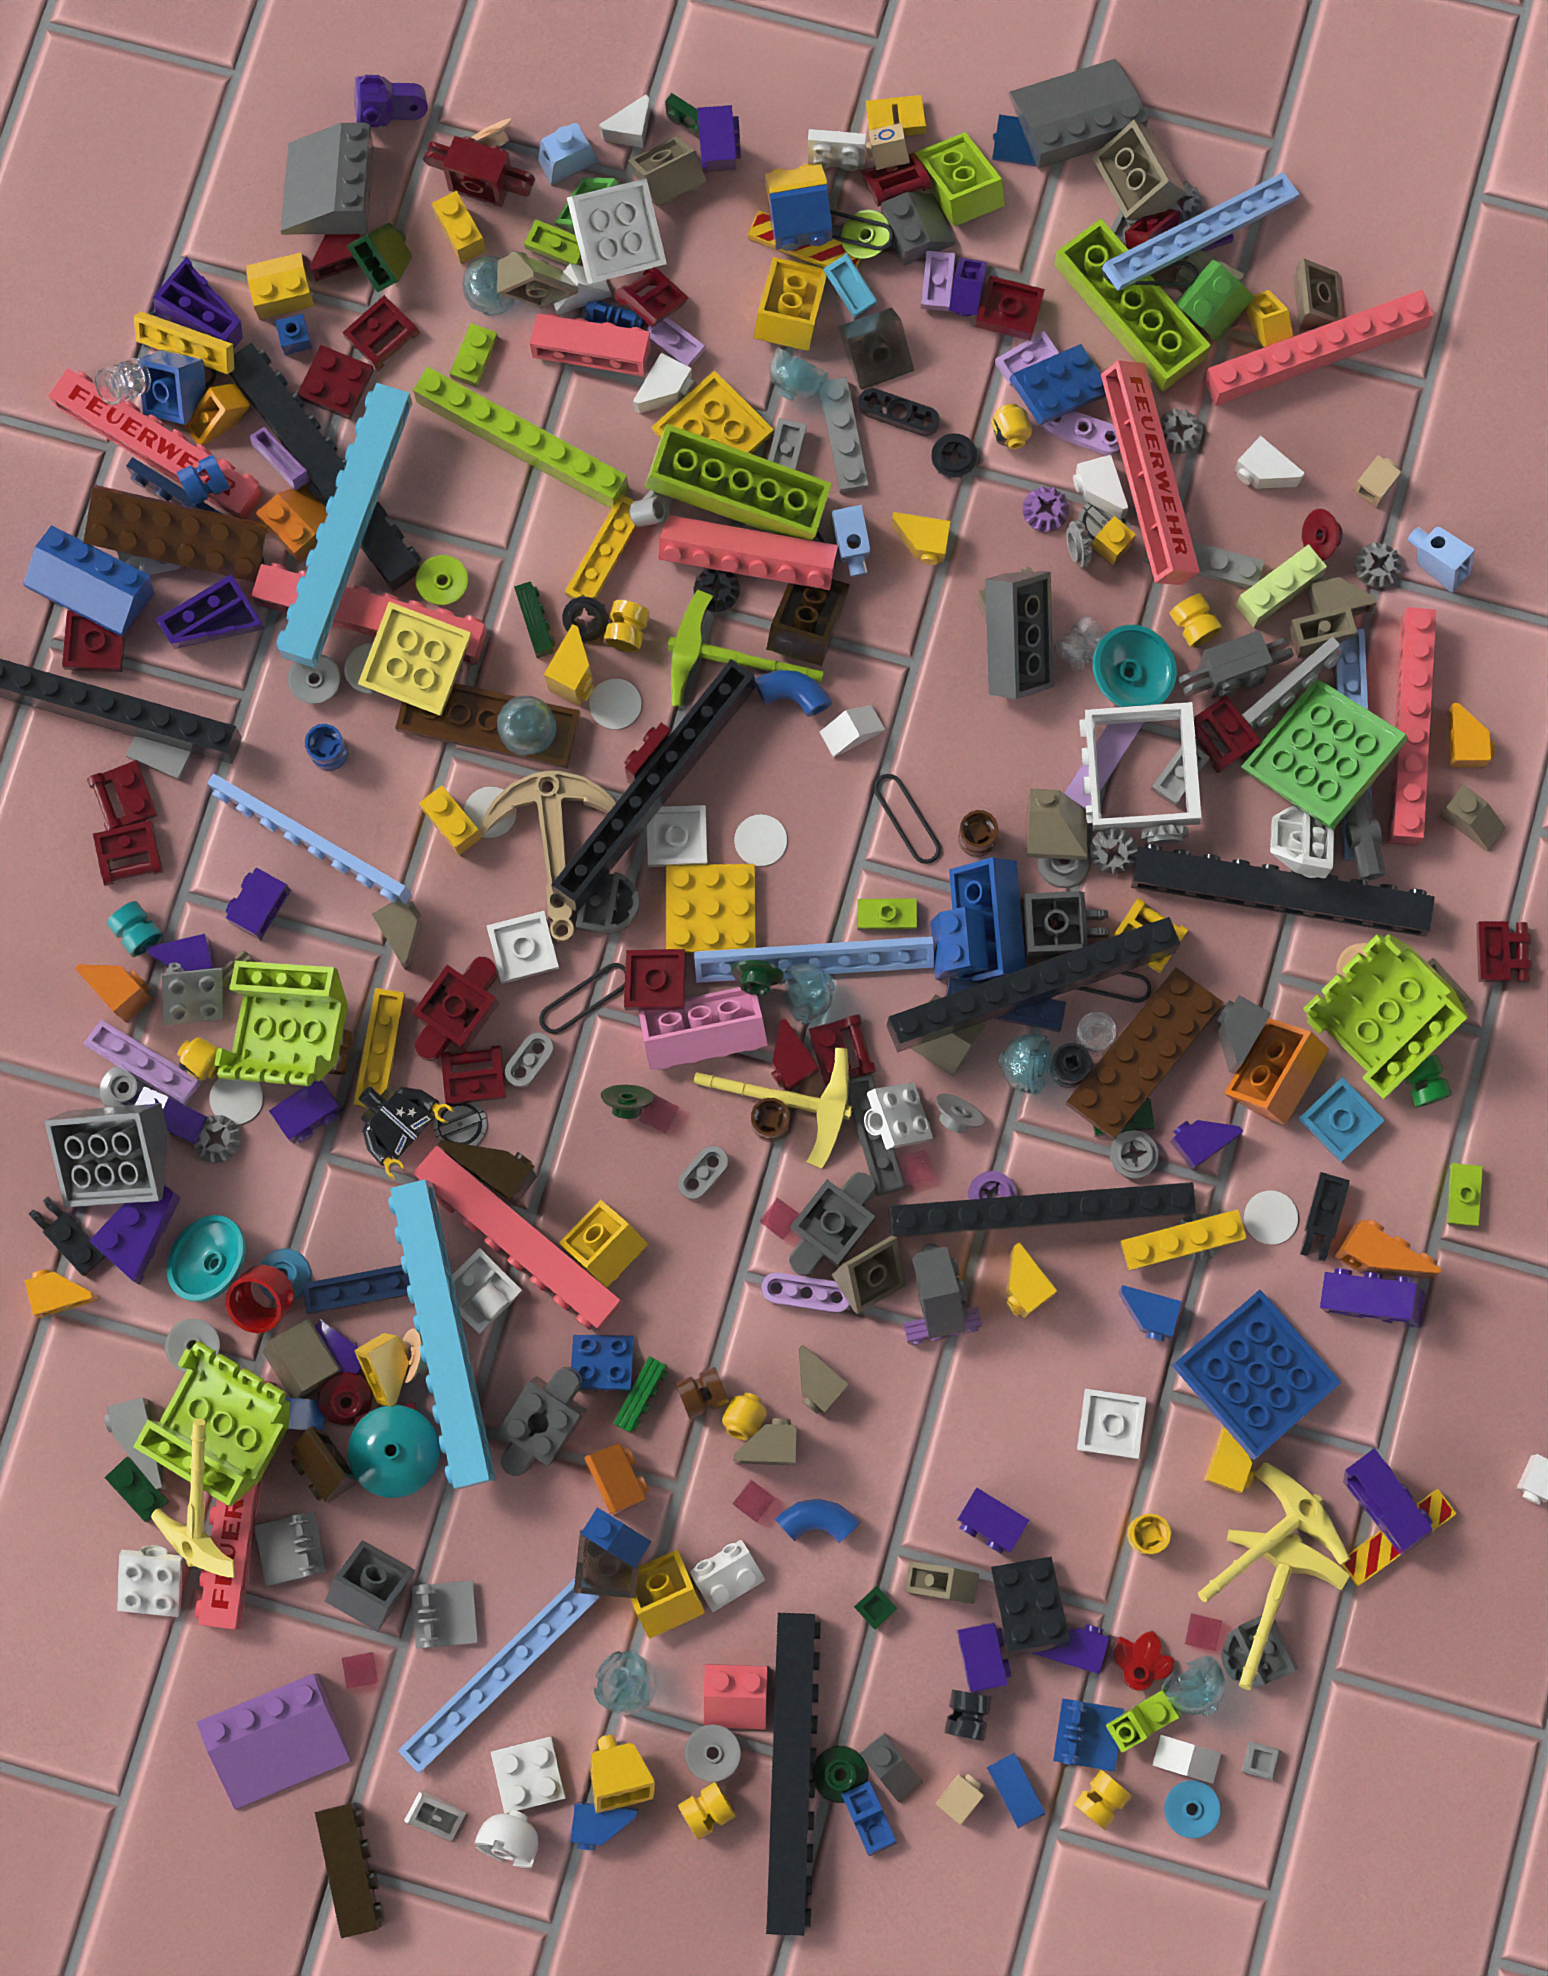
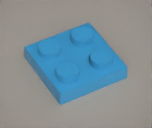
(1341, 1119)

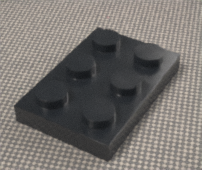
(1030, 1606)

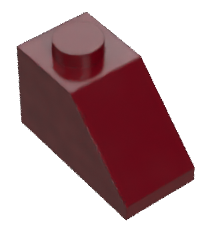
(1150, 227)
(333, 256)
(791, 1059)

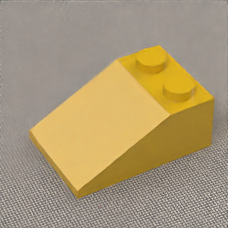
(790, 304)

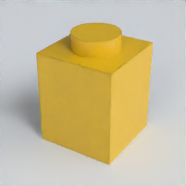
(1113, 540)

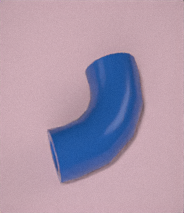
(793, 686)
(817, 1515)

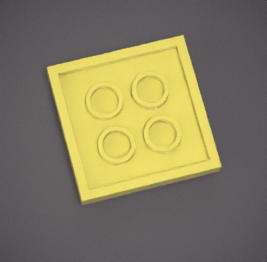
(415, 658)

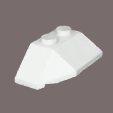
(1302, 843)

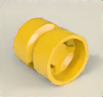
(1197, 622)
(626, 627)
(1149, 1534)
(1102, 1799)
(706, 1810)

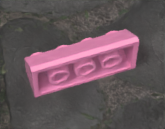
(706, 1029)

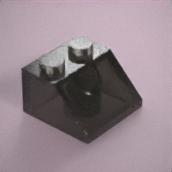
(876, 348)
(603, 1573)

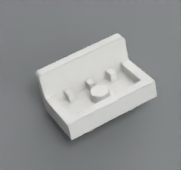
(726, 1575)

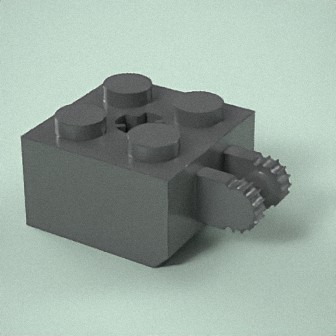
(1069, 912)
(940, 1291)

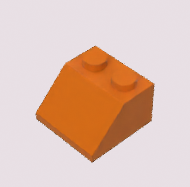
(294, 520)
(119, 989)
(616, 1478)

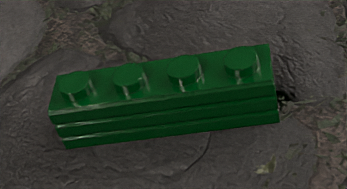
(535, 624)

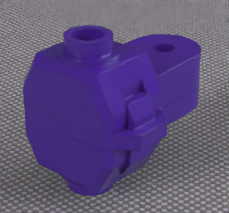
(381, 101)

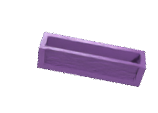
(279, 458)
(917, 1331)

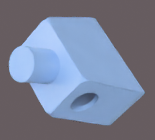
(565, 153)
(850, 526)
(1443, 556)

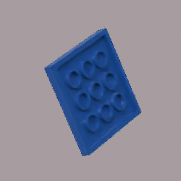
(1256, 1374)

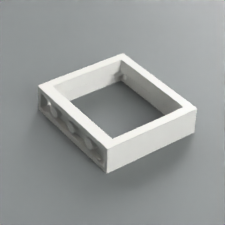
(1135, 714)

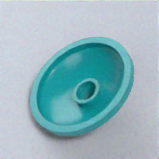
(1144, 657)
(206, 1258)
(415, 1455)

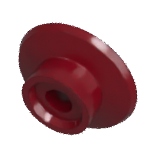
(1321, 533)
(340, 1386)

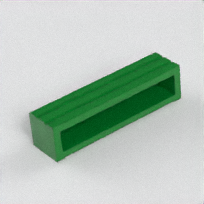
(640, 1394)

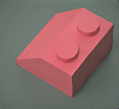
(735, 1696)

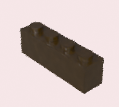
(349, 1870)

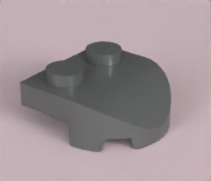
(610, 906)
(1276, 1658)

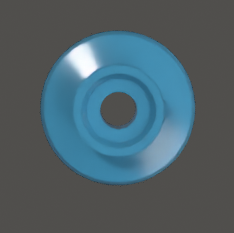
(296, 1265)
(1207, 1811)

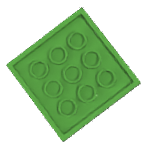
(1324, 753)

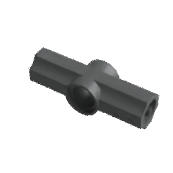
(1365, 838)

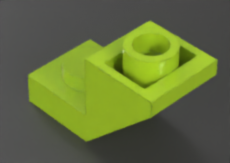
(1142, 1720)

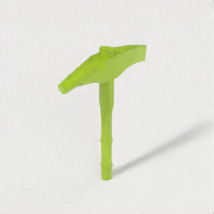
(688, 648)

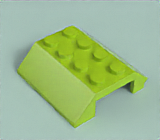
(1387, 1011)
(285, 1024)
(241, 1424)

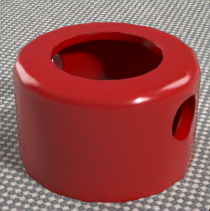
(250, 1314)

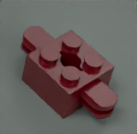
(478, 170)
(455, 1008)

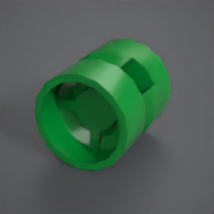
(1437, 1088)

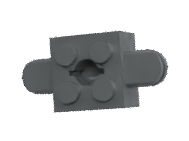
(1235, 665)
(832, 1223)
(541, 1421)

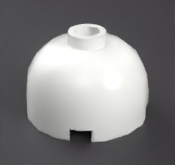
(509, 1838)

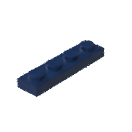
(164, 488)
(1042, 1015)
(355, 1289)

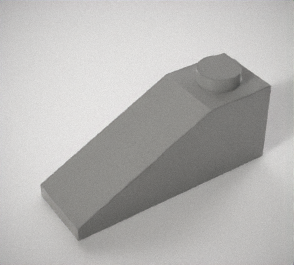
(126, 1423)

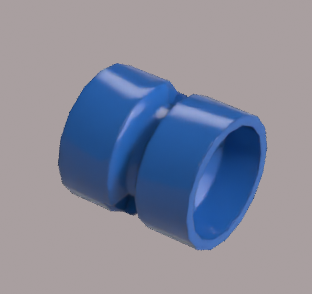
(193, 484)
(326, 747)

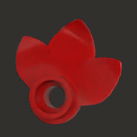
(1143, 1656)

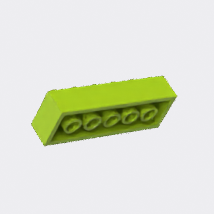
(1138, 315)
(737, 484)

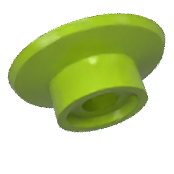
(859, 230)
(440, 568)

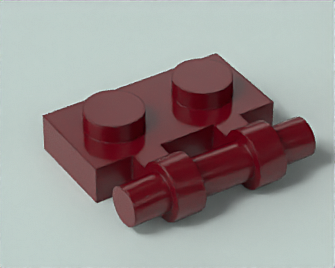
(1494, 951)

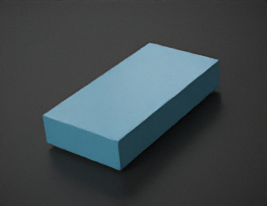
(850, 286)

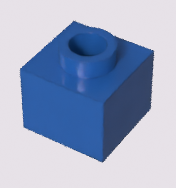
(295, 341)

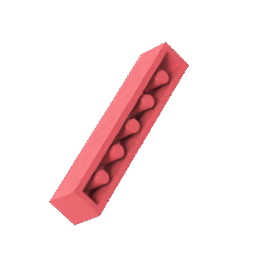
(747, 552)

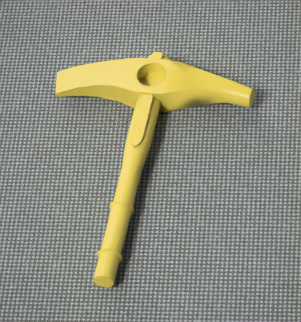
(830, 1108)
(1302, 1512)
(191, 1539)
(1288, 1558)

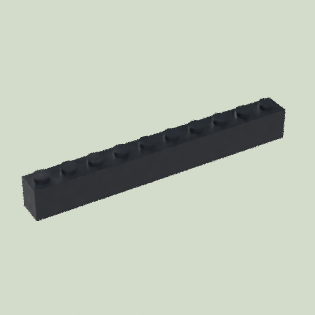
(317, 455)
(118, 711)
(653, 786)
(1282, 890)
(1032, 984)
(1042, 1209)
(791, 1773)

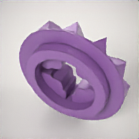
(1044, 521)
(989, 1180)

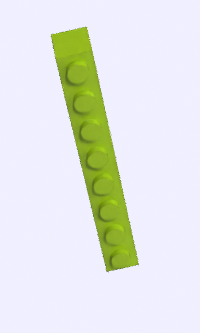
(520, 438)

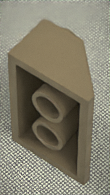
(1138, 172)

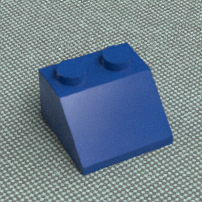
(800, 217)
(174, 387)
(959, 943)

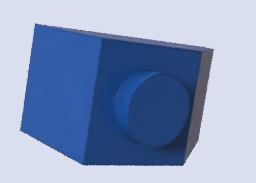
(1151, 1312)
(616, 1537)
(596, 1829)

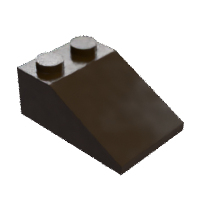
(807, 621)
(496, 1168)
(323, 1465)

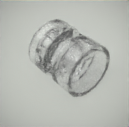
(123, 381)
(1079, 646)
(1095, 1033)

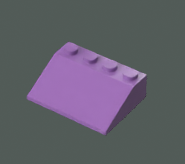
(274, 1740)

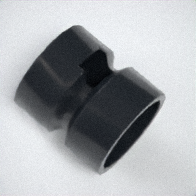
(1070, 1065)
(968, 1715)

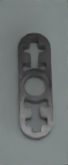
(894, 400)

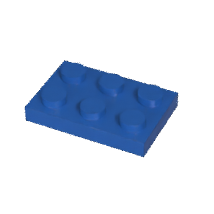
(1059, 384)

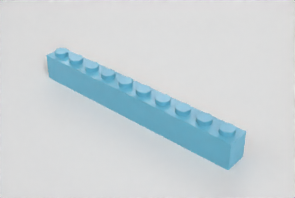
(345, 525)
(442, 1335)

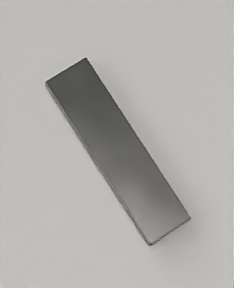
(880, 1161)

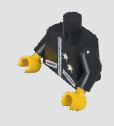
(396, 1121)

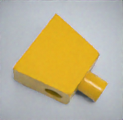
(619, 1775)

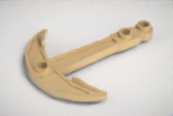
(530, 791)

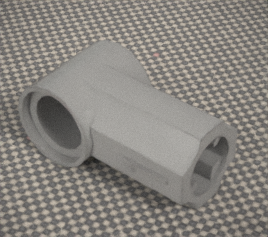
(651, 509)

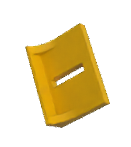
(909, 114)

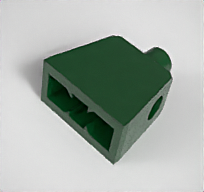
(382, 255)

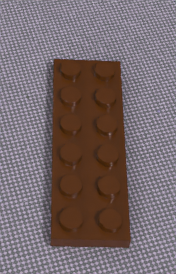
(174, 533)
(472, 722)
(1144, 1053)

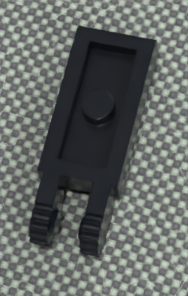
(1324, 1212)
(69, 1238)

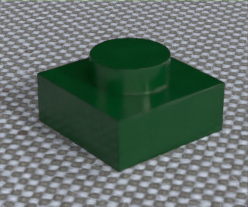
(875, 1607)

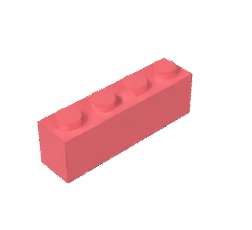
(590, 344)

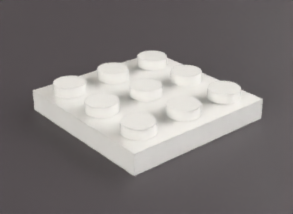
(616, 231)

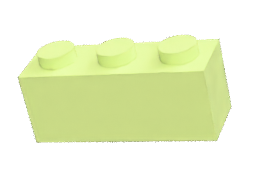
(1280, 586)

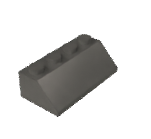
(1019, 633)

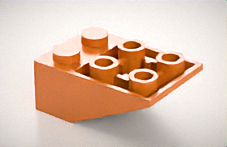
(1374, 1251)

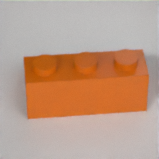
(1277, 1070)

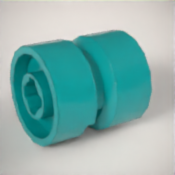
(131, 925)

